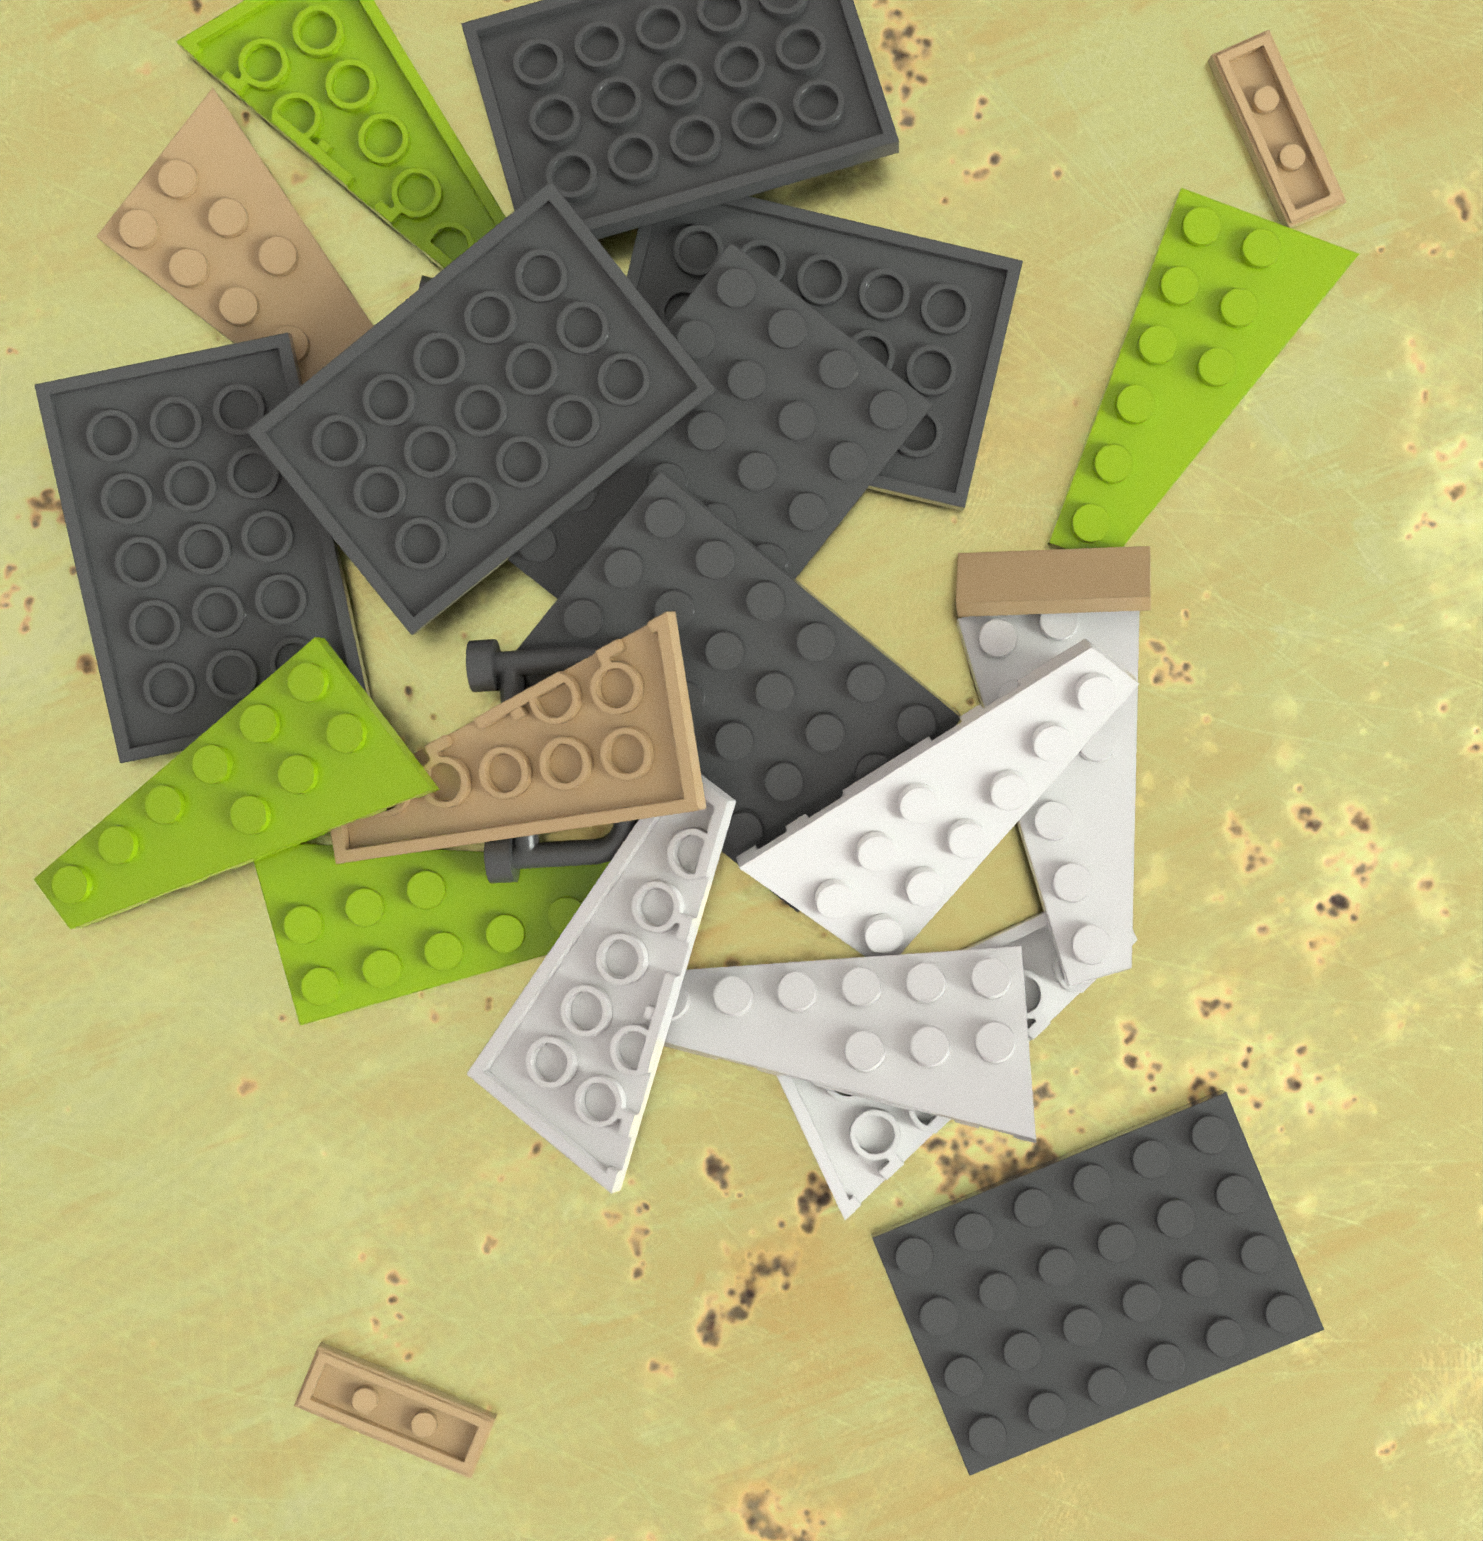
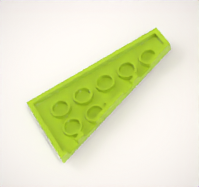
(357, 108)
(1203, 332)
(263, 778)
(406, 921)

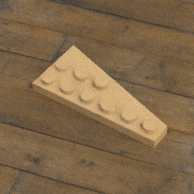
(232, 245)
(564, 755)

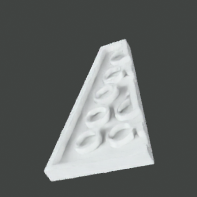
(925, 820)
(1084, 822)
(597, 1011)
(891, 1029)
(868, 1141)

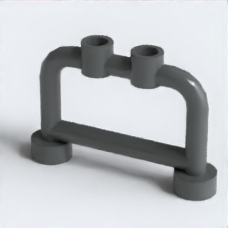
(504, 672)

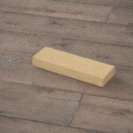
(1276, 130)
(1054, 581)
(395, 1410)

